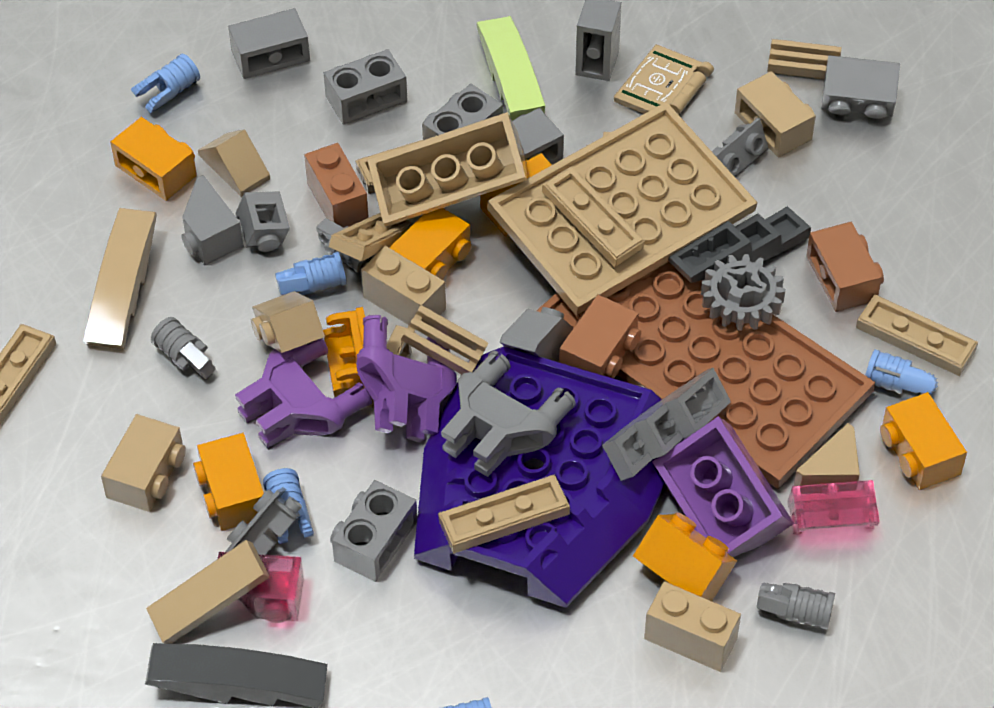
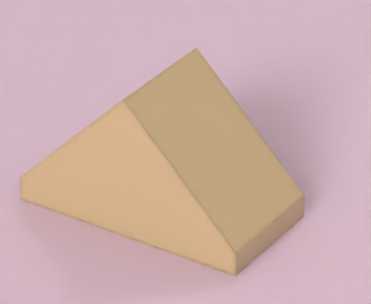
(236, 161)
(832, 462)

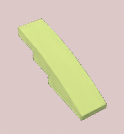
(510, 66)

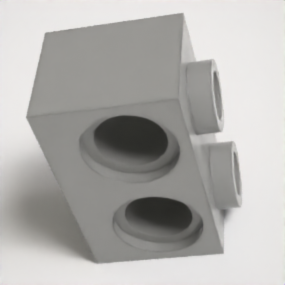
(365, 86)
(461, 110)
(381, 532)

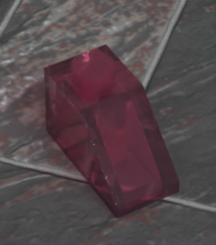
(280, 594)

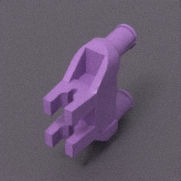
(401, 387)
(294, 399)

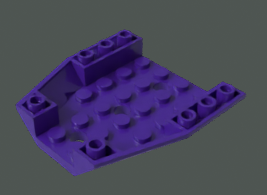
(604, 511)

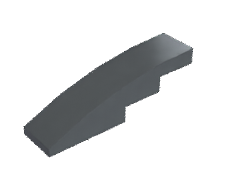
(753, 237)
(236, 672)

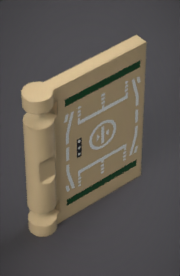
(661, 79)

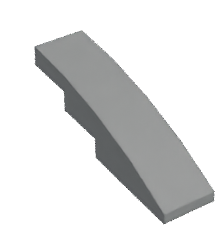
(666, 424)

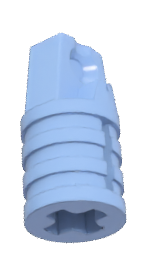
(312, 275)

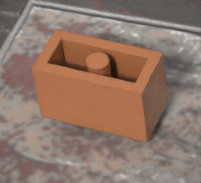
(336, 186)
(844, 266)
(601, 338)

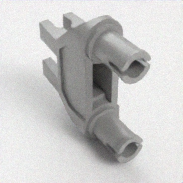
(499, 420)

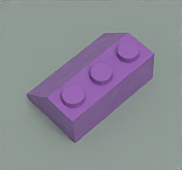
(723, 488)

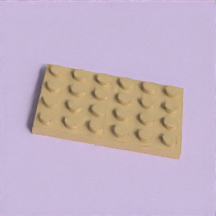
(653, 177)

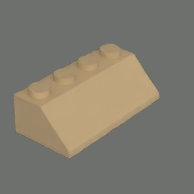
(447, 169)

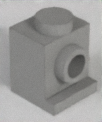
(263, 219)

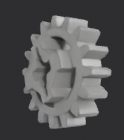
(742, 292)

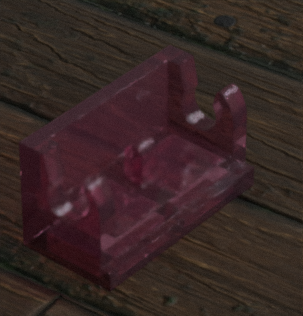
(833, 505)

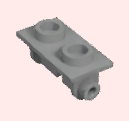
(742, 147)
(272, 514)

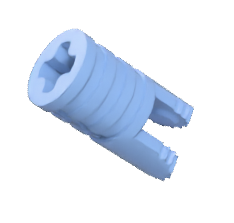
(169, 80)
(911, 378)
(289, 480)

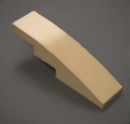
(120, 278)

